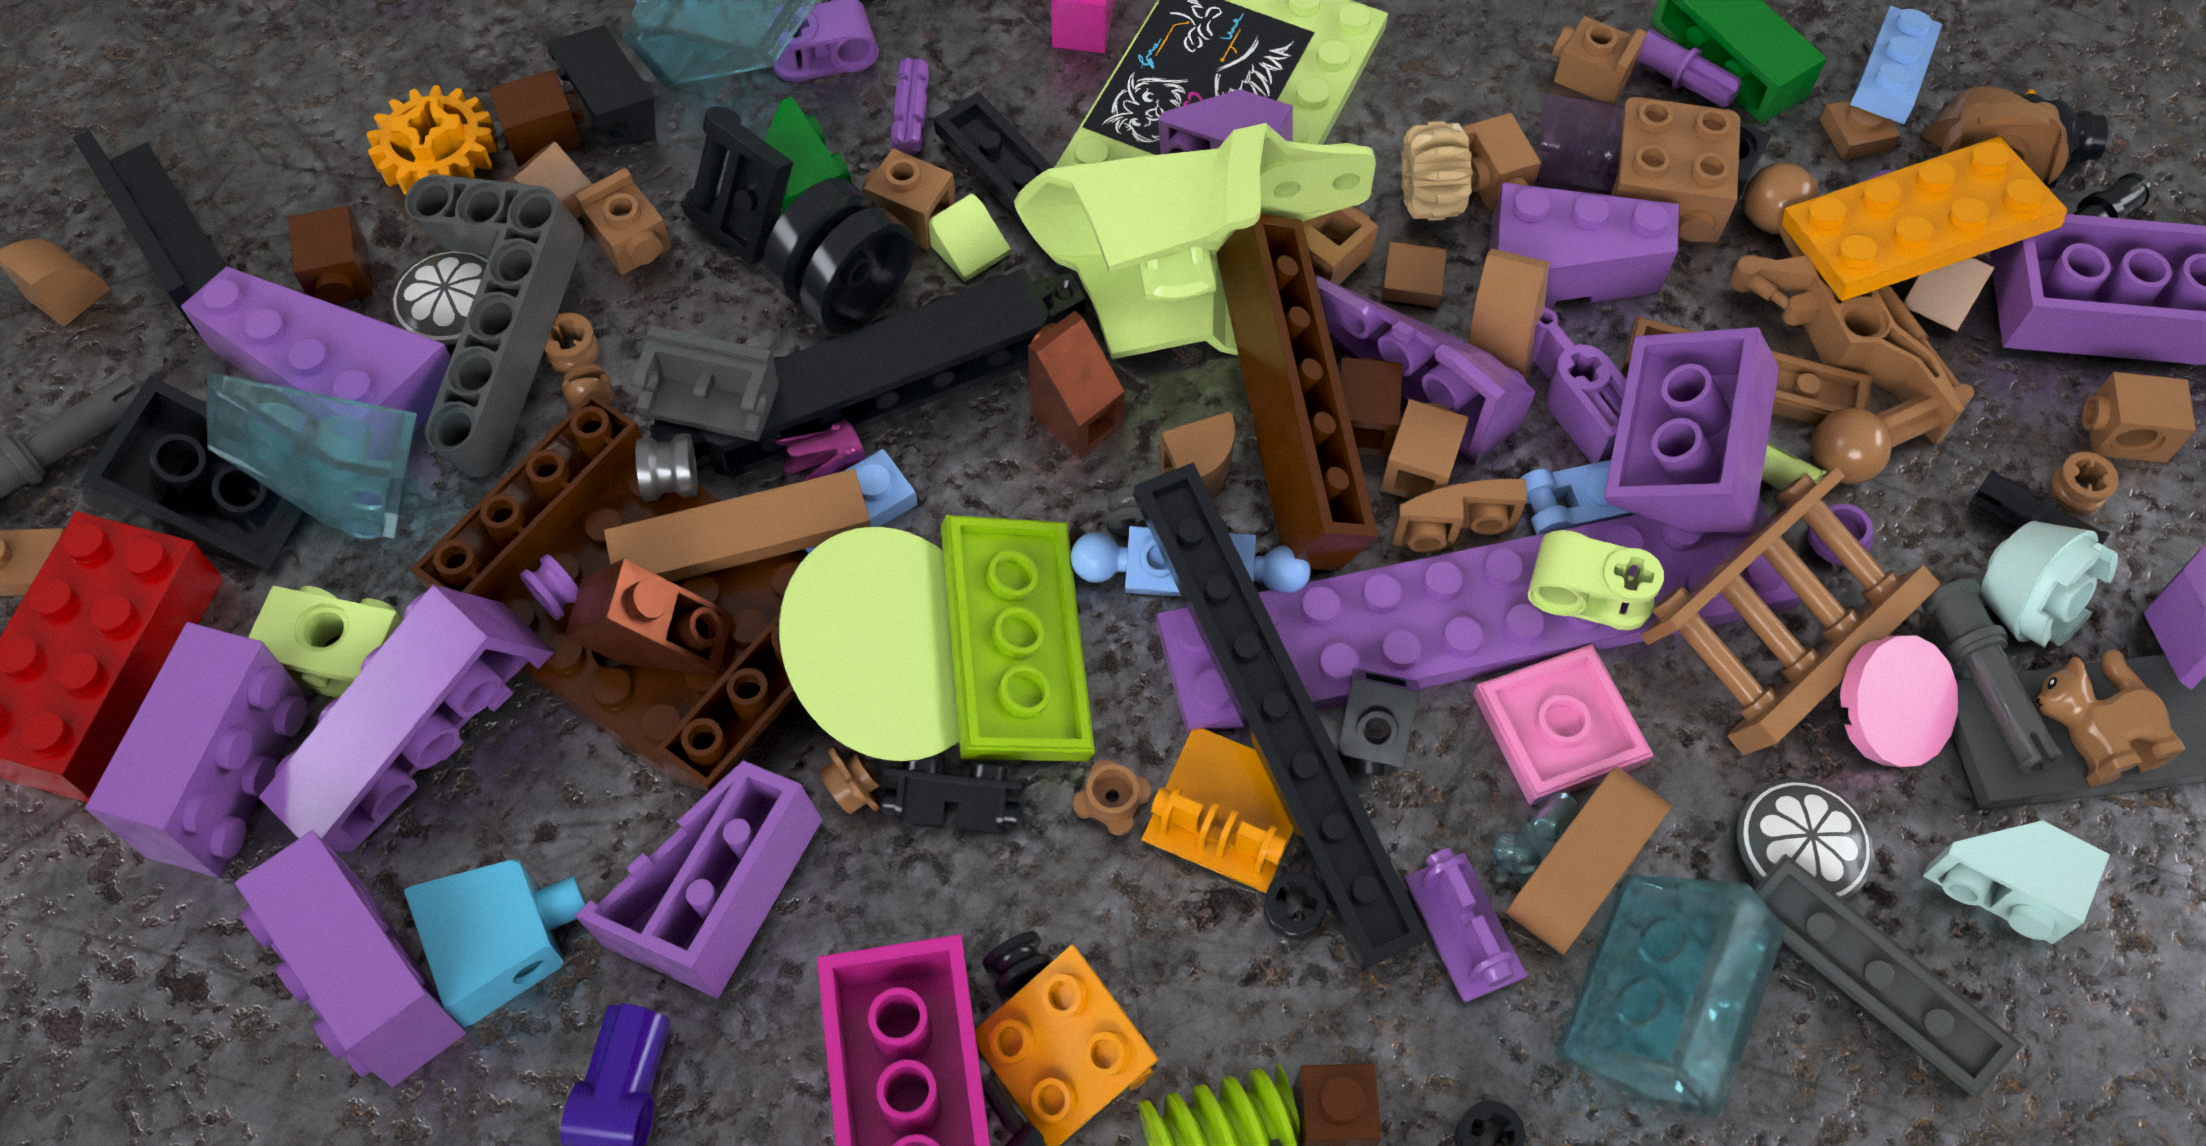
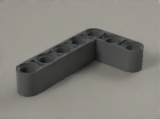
(530, 263)

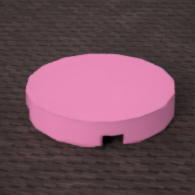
(1899, 700)

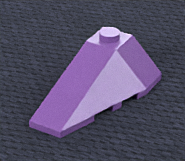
(1434, 366)

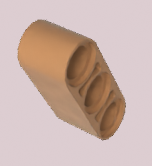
(1588, 860)

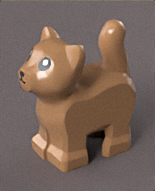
(2112, 732)

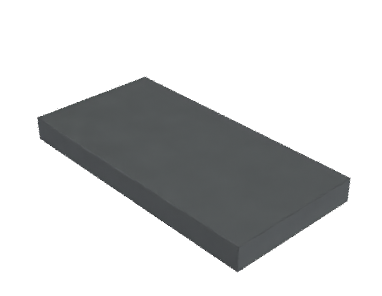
(1995, 771)

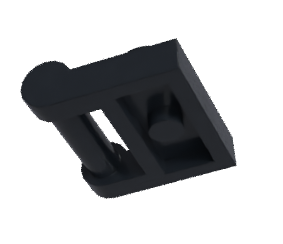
(749, 189)

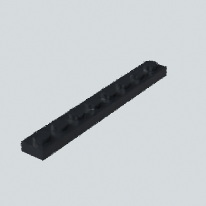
(1280, 718)

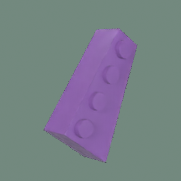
(316, 345)
(401, 715)

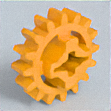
(432, 138)

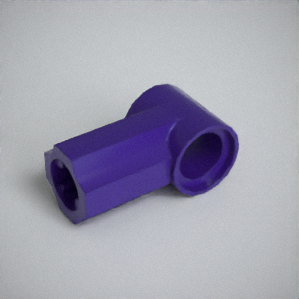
(616, 1097)

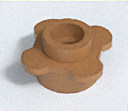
(1106, 778)
(850, 781)

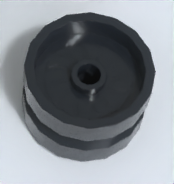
(838, 255)

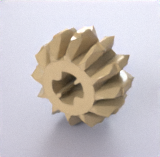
(1436, 170)

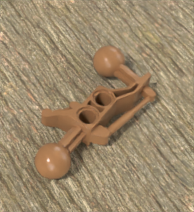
(1862, 334)

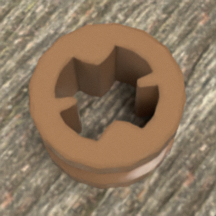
(585, 349)
(2094, 469)

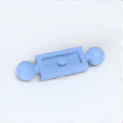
(1098, 558)

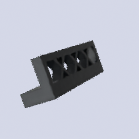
(155, 218)

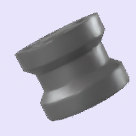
(666, 467)

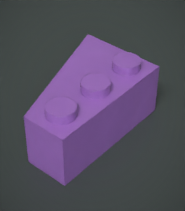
(1593, 241)
(711, 883)

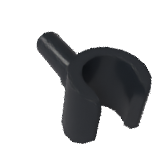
(1023, 1132)

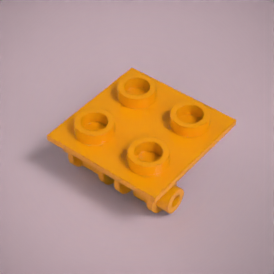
(1221, 811)
(1064, 1047)

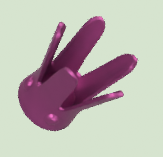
(832, 449)

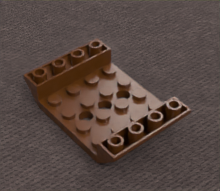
(559, 506)

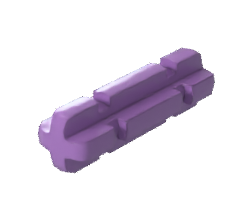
(910, 106)

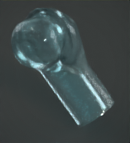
(1537, 837)

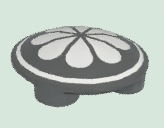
(437, 294)
(1811, 827)

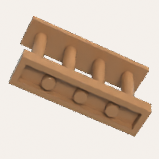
(1808, 671)

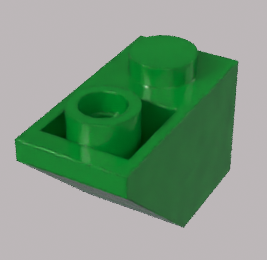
(803, 143)

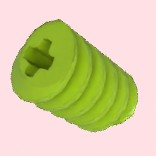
(1237, 1119)

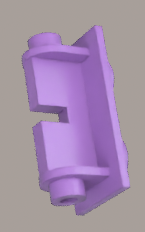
(1464, 925)

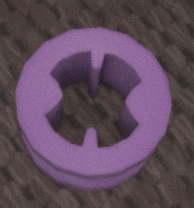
(550, 586)

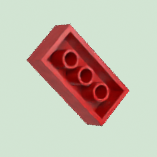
(92, 647)

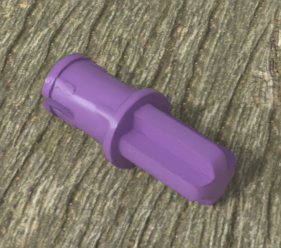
(1689, 69)

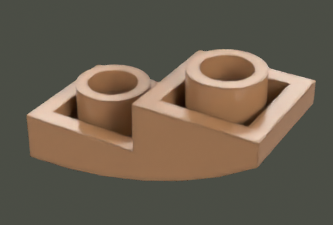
(1509, 308)
(1436, 517)

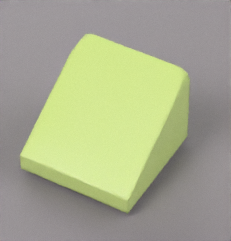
(967, 238)

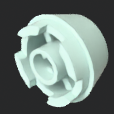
(2045, 580)

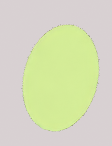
(873, 643)

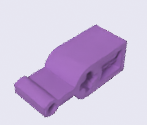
(1582, 389)

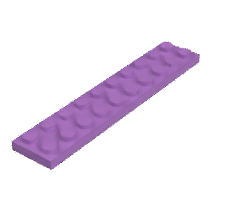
(1449, 617)

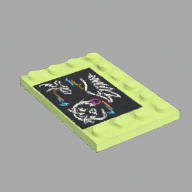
(1206, 48)

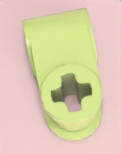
(1592, 580)

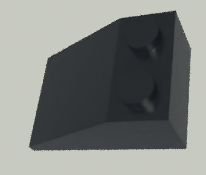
(168, 481)

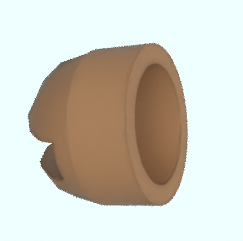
(582, 380)

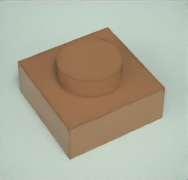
(1857, 131)

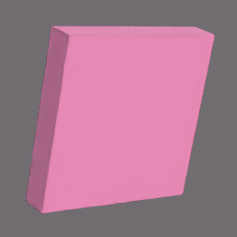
(1561, 724)

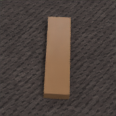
(1803, 388)
(742, 528)

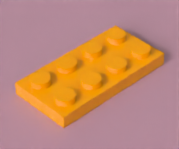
(1922, 218)

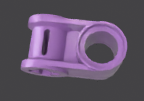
(830, 42)

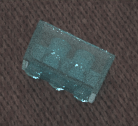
(1674, 991)

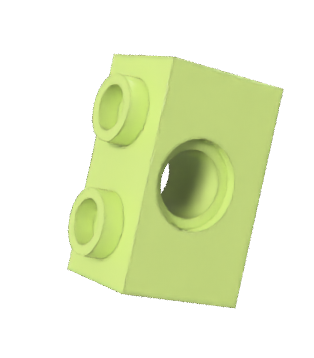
(300, 624)

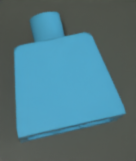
(490, 934)

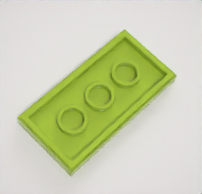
(1015, 640)

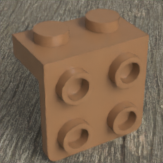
(1681, 158)

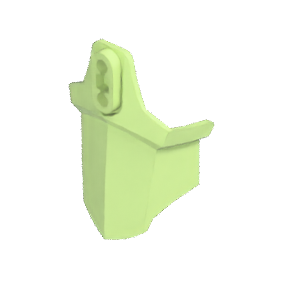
(1152, 227)

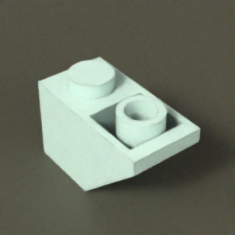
(2025, 875)

